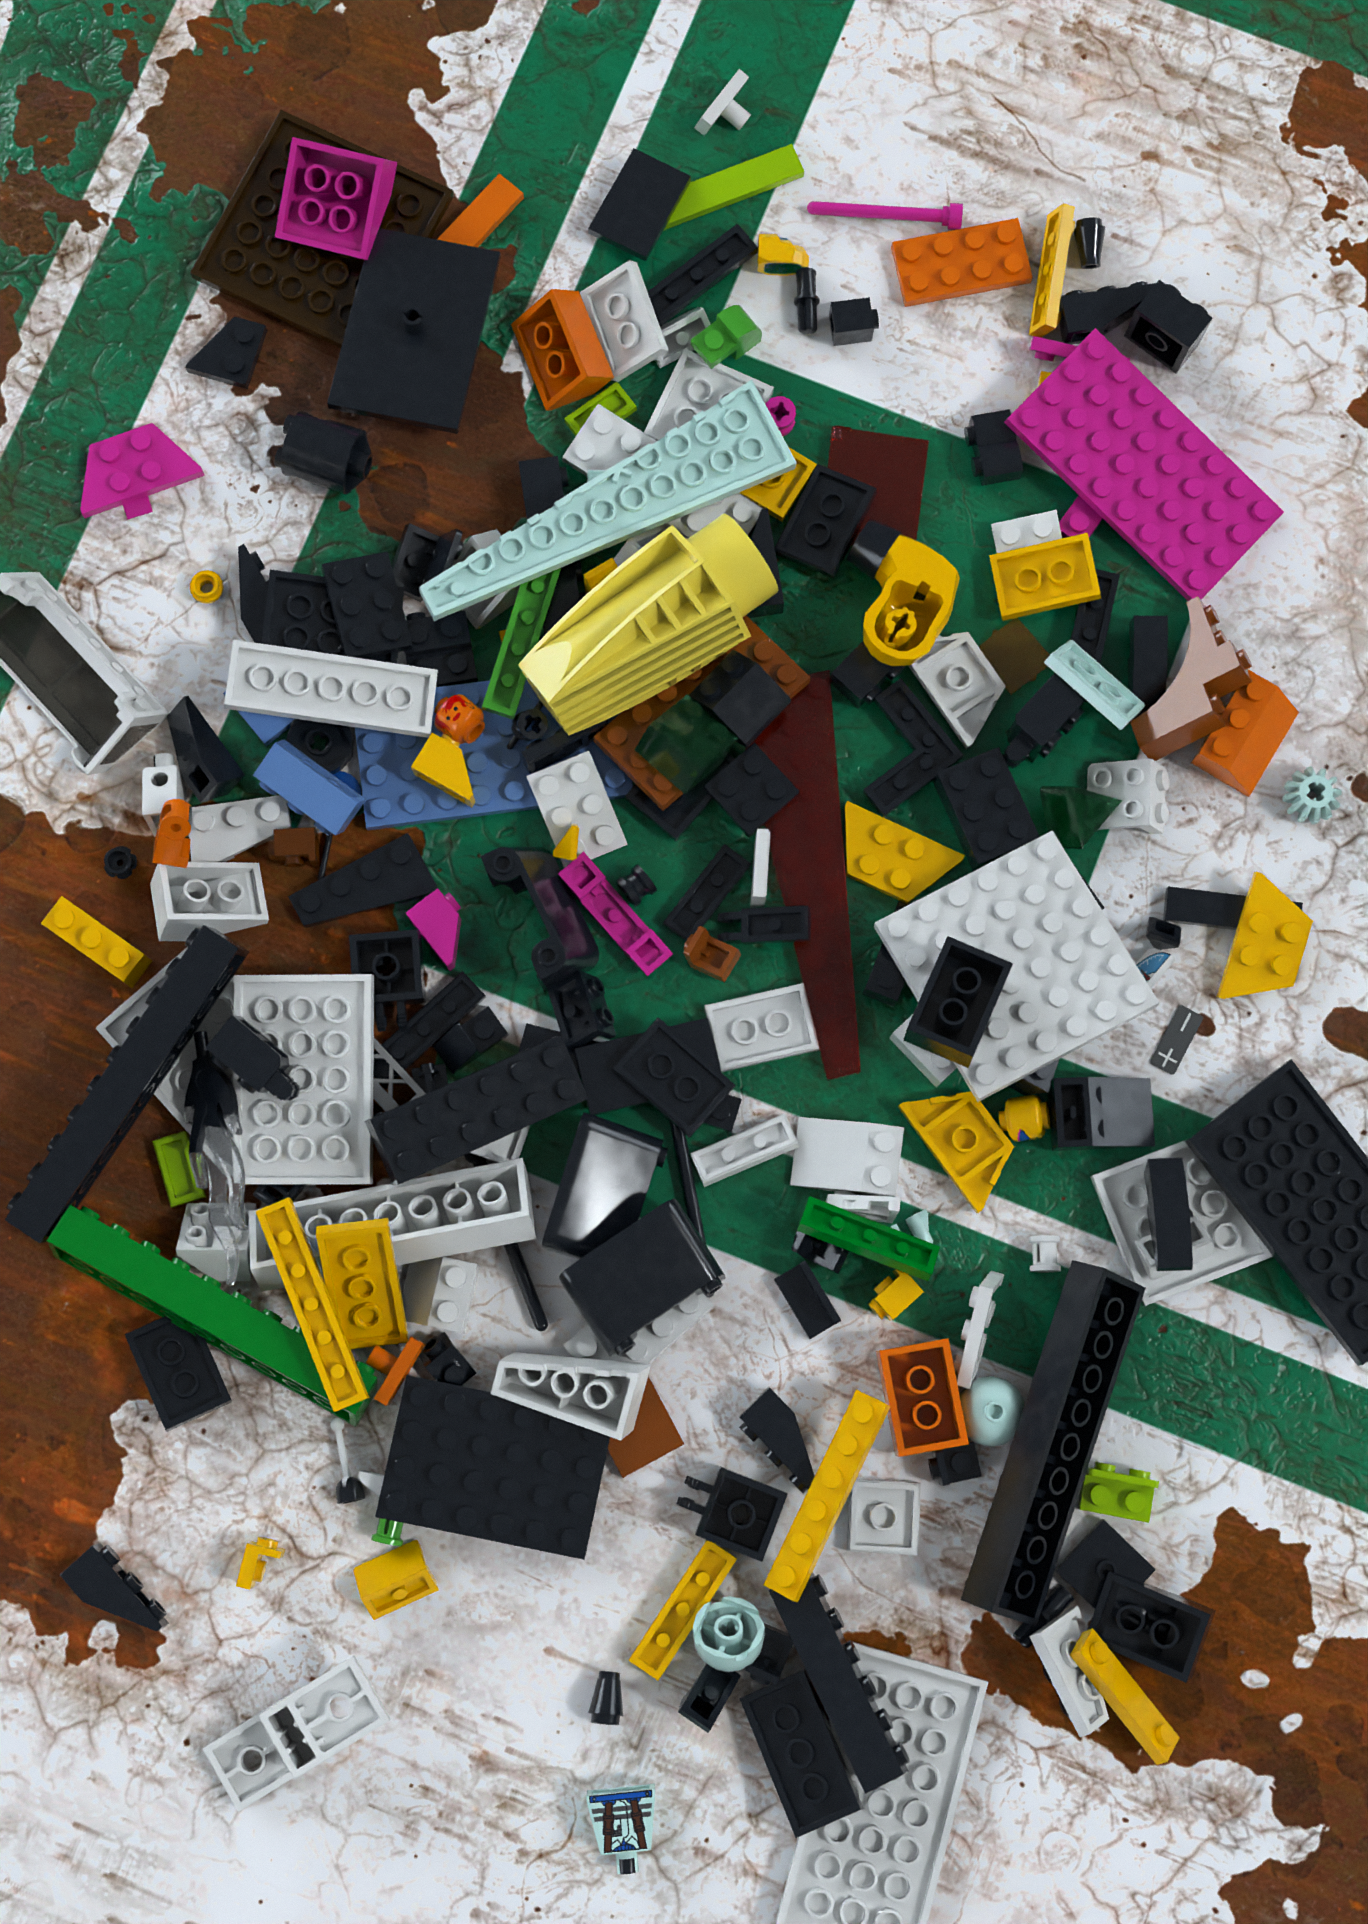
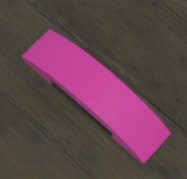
(614, 914)

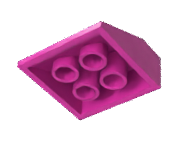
(334, 198)

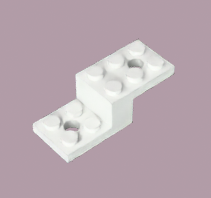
(296, 1733)

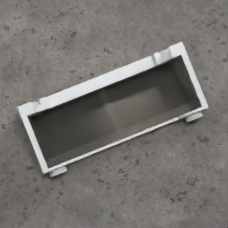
(72, 674)

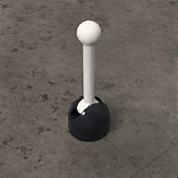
(349, 1488)

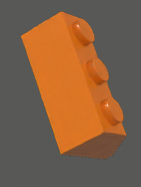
(562, 349)
(1254, 728)

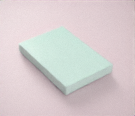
(1095, 684)

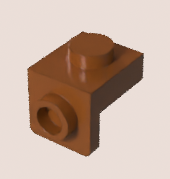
(710, 955)

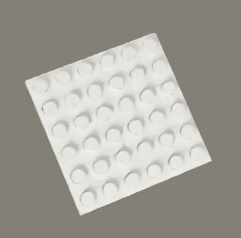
(1067, 969)

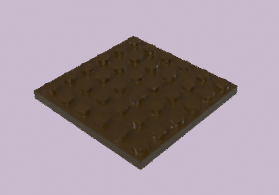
(290, 279)

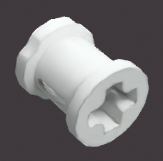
(1044, 1253)

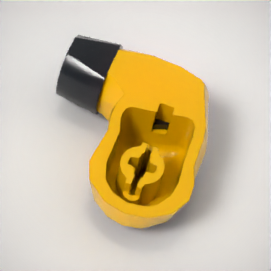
(914, 594)

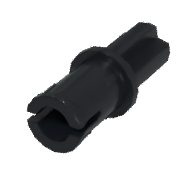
(806, 300)
(1053, 1606)

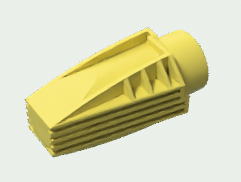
(650, 624)

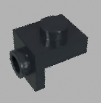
(819, 1252)
(446, 1361)
(772, 1657)

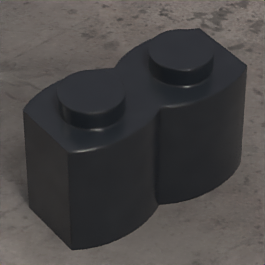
(994, 447)

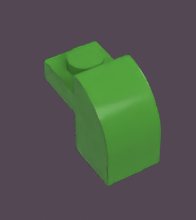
(730, 334)

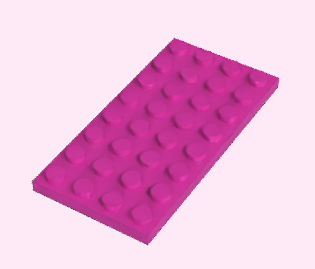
(1144, 467)

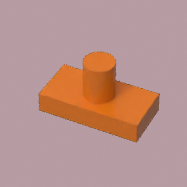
(394, 1367)

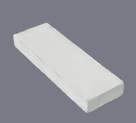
(744, 1150)

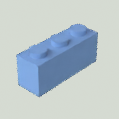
(308, 788)

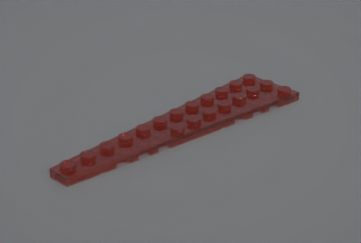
(811, 867)

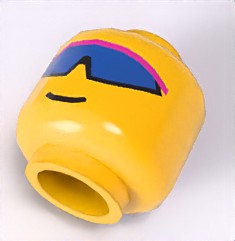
(1025, 1118)

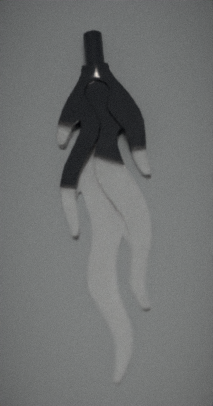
(206, 1105)

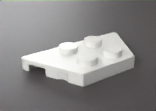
(960, 684)

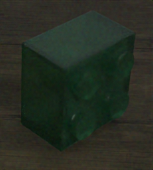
(685, 743)

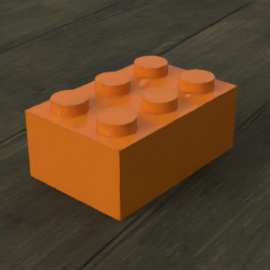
(923, 1397)

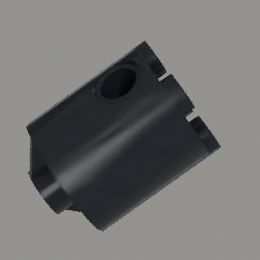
(324, 452)

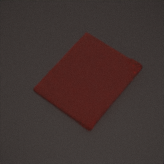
(889, 464)

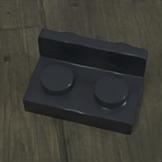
(581, 1009)

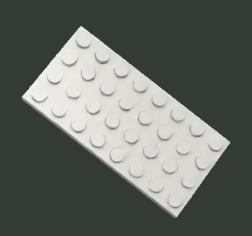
(890, 1854)

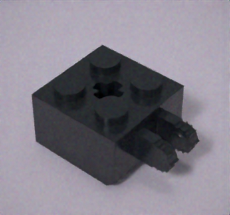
(1040, 721)
(405, 984)
(719, 1524)

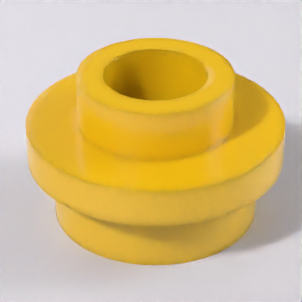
(200, 580)

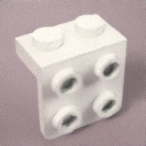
(1139, 786)

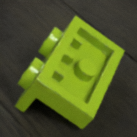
(1117, 1493)

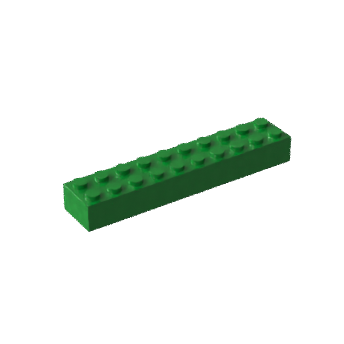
(220, 1318)

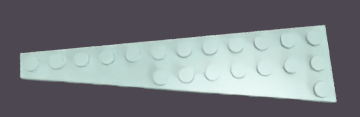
(685, 471)

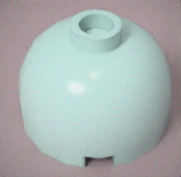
(991, 1410)
(728, 1634)

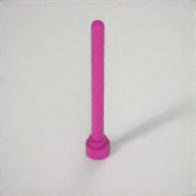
(948, 216)

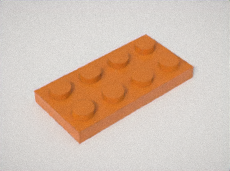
(961, 262)

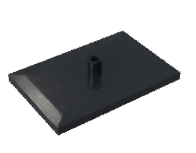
(414, 331)

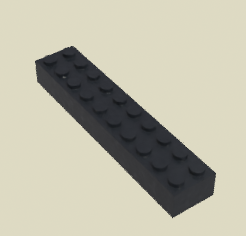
(127, 1082)
(1053, 1443)

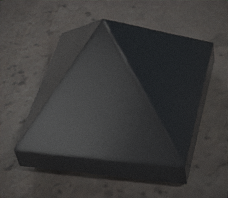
(1163, 934)

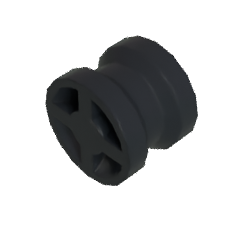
(636, 885)

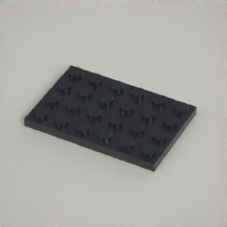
(491, 1469)

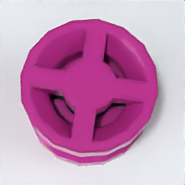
(782, 405)

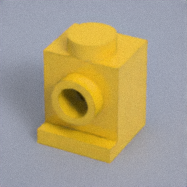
(894, 1295)

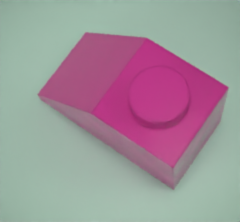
(438, 924)

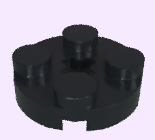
(337, 751)

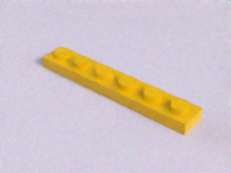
(312, 1304)
(826, 1496)

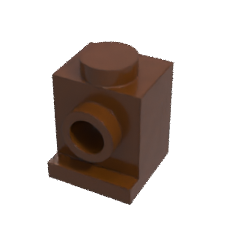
(295, 847)

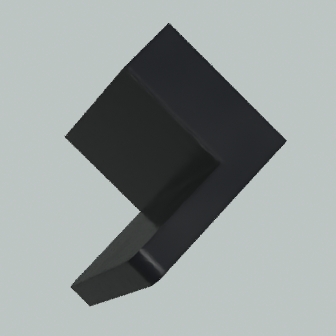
(807, 1300)

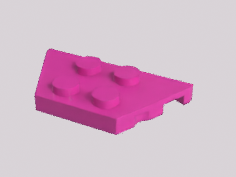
(133, 468)

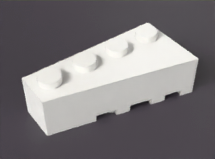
(577, 1390)

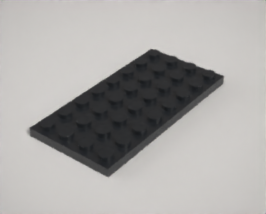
(1301, 1192)

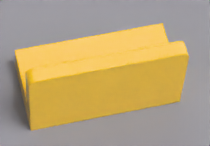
(394, 1579)

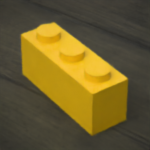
(96, 941)

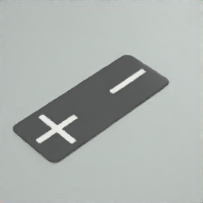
(1176, 1039)

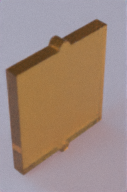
(1015, 655)

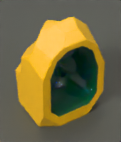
(779, 256)

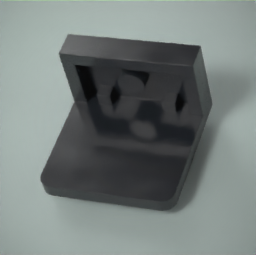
(423, 557)

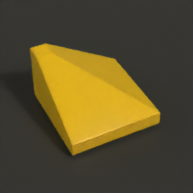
(568, 844)

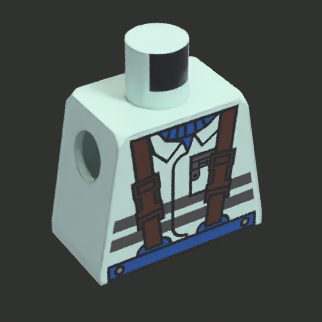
(623, 1822)

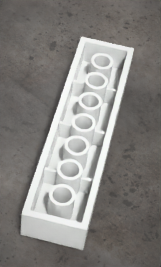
(425, 1216)

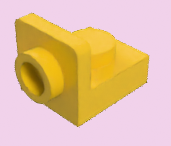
(252, 1566)

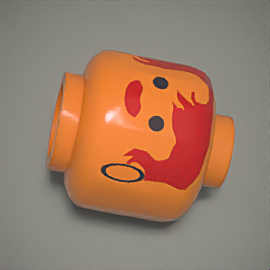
(459, 718)

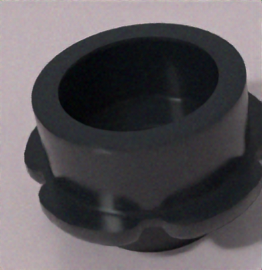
(116, 854)

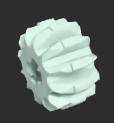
(1303, 785)

